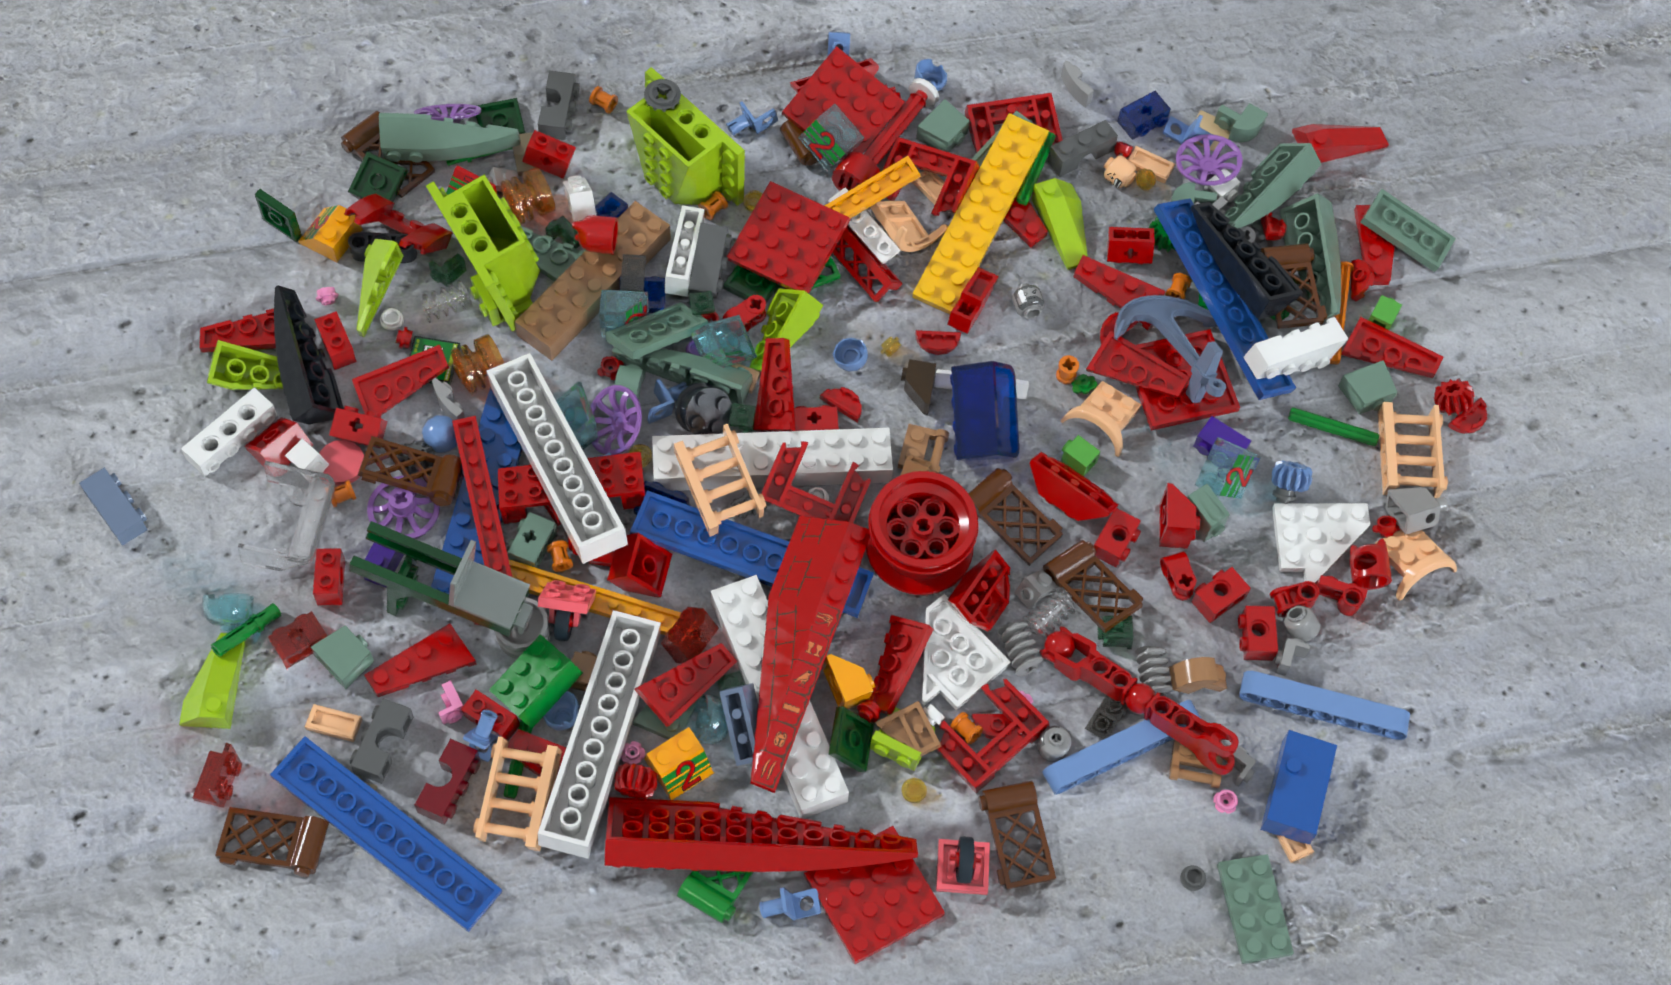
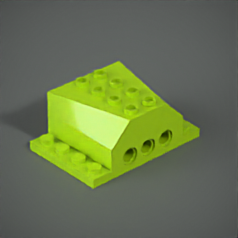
(686, 152)
(504, 262)

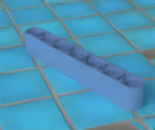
(1324, 705)
(1108, 754)

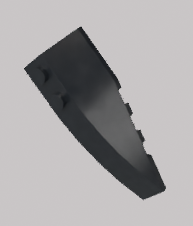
(1253, 276)
(304, 376)

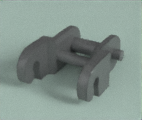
(743, 499)

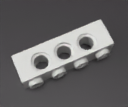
(683, 251)
(232, 420)

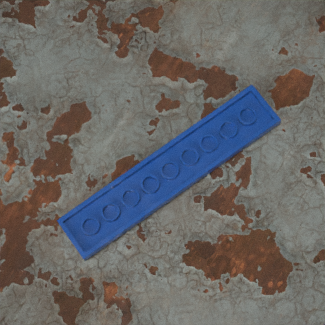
(1229, 311)
(500, 451)
(732, 549)
(386, 833)

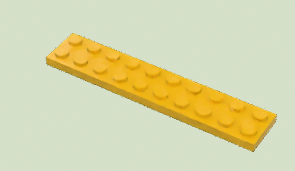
(980, 213)

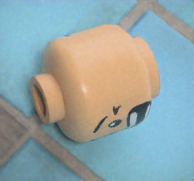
(1119, 171)

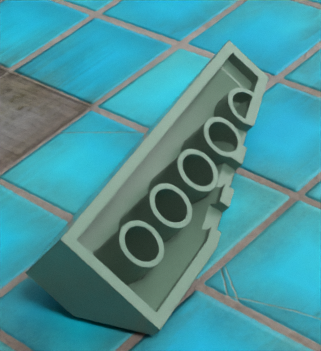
(424, 139)
(1274, 182)
(1314, 223)
(691, 369)

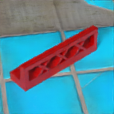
(874, 266)

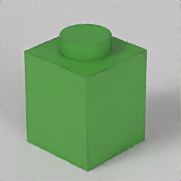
(1385, 312)
(1080, 455)

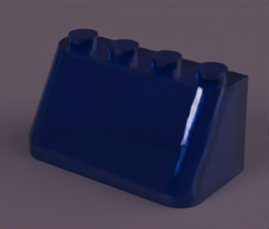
(985, 411)

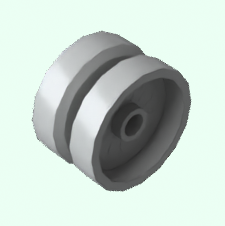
(518, 643)

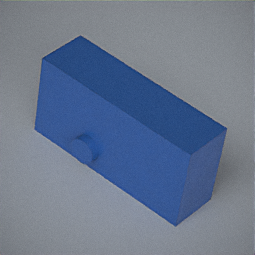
(1299, 787)

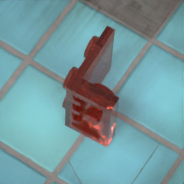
(218, 776)

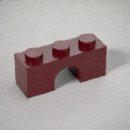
(441, 801)

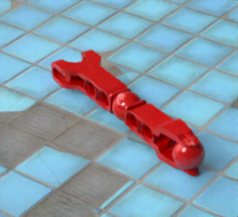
(1198, 736)

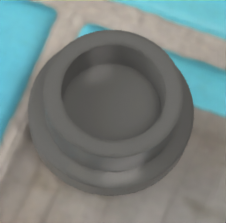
(1283, 495)
(1193, 878)

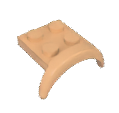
(904, 226)
(1108, 410)
(1414, 557)

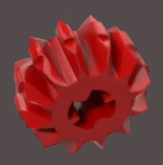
(1454, 396)
(635, 781)

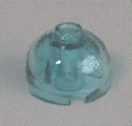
(228, 609)
(711, 721)

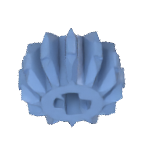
(1292, 476)

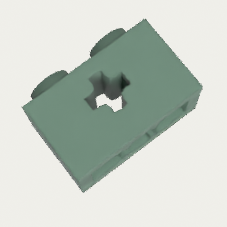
(538, 534)

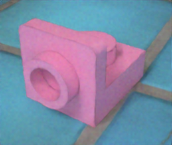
(453, 704)

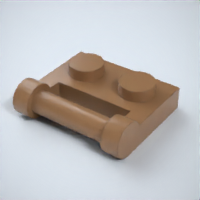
(916, 443)
(1184, 756)

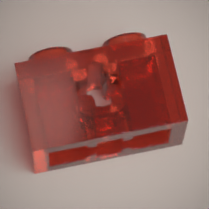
(689, 634)
(293, 650)

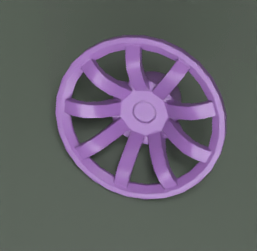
(455, 115)
(1207, 164)
(620, 419)
(403, 505)

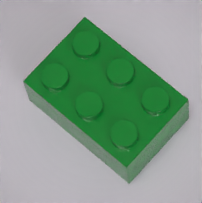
(536, 681)

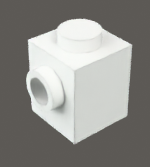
(1227, 190)
(306, 457)

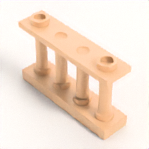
(1391, 459)
(702, 497)
(542, 785)

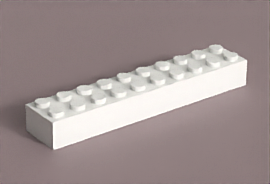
(557, 458)
(823, 463)
(599, 735)
(809, 770)

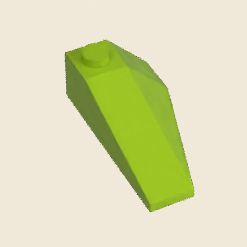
(1063, 218)
(379, 269)
(789, 317)
(243, 368)
(214, 691)

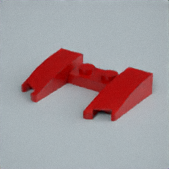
(987, 114)
(957, 169)
(379, 209)
(781, 494)
(1024, 728)

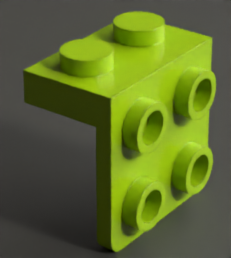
(488, 306)
(895, 750)

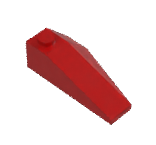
(1340, 140)

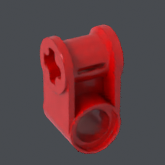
(750, 313)
(1179, 575)
(1290, 596)

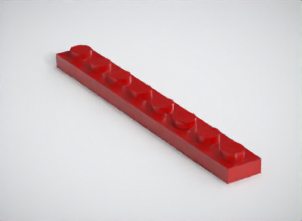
(481, 495)

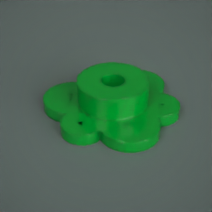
(1084, 384)

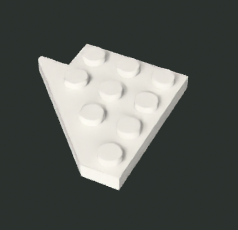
(1316, 534)
(957, 657)

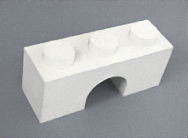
(579, 197)

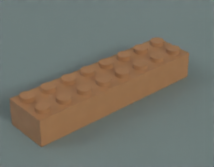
(577, 293)

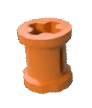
(603, 99)
(713, 205)
(1179, 285)
(1067, 369)
(343, 493)
(559, 556)
(966, 728)

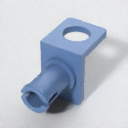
(839, 39)
(747, 119)
(1186, 131)
(667, 399)
(482, 736)
(790, 904)

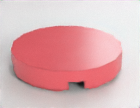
(344, 460)

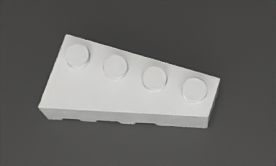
(1296, 350)

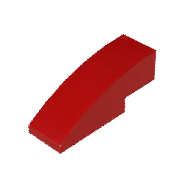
(972, 300)

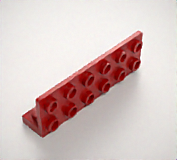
(617, 473)

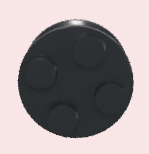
(703, 409)

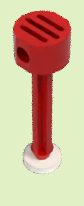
(860, 167)

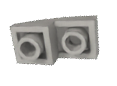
(1079, 90)
(446, 400)

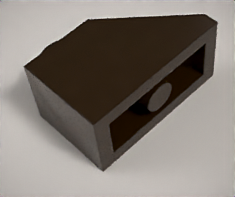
(919, 382)

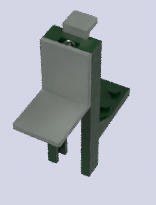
(475, 590)

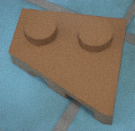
(911, 728)

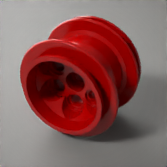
(935, 505)

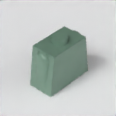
(943, 127)
(1368, 387)
(1211, 512)
(343, 655)

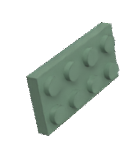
(1408, 230)
(655, 331)
(1255, 909)

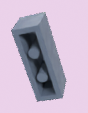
(114, 505)
(741, 718)

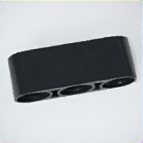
(365, 238)

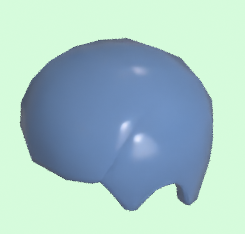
(934, 74)
(850, 354)
(439, 433)
(563, 713)

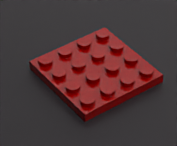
(853, 90)
(788, 238)
(1168, 411)
(875, 903)

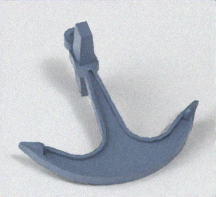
(1160, 313)

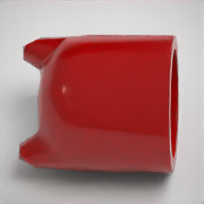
(597, 233)
(1370, 565)

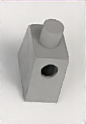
(1414, 508)

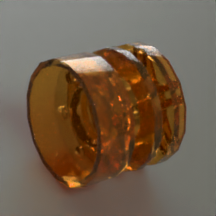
(530, 195)
(473, 365)

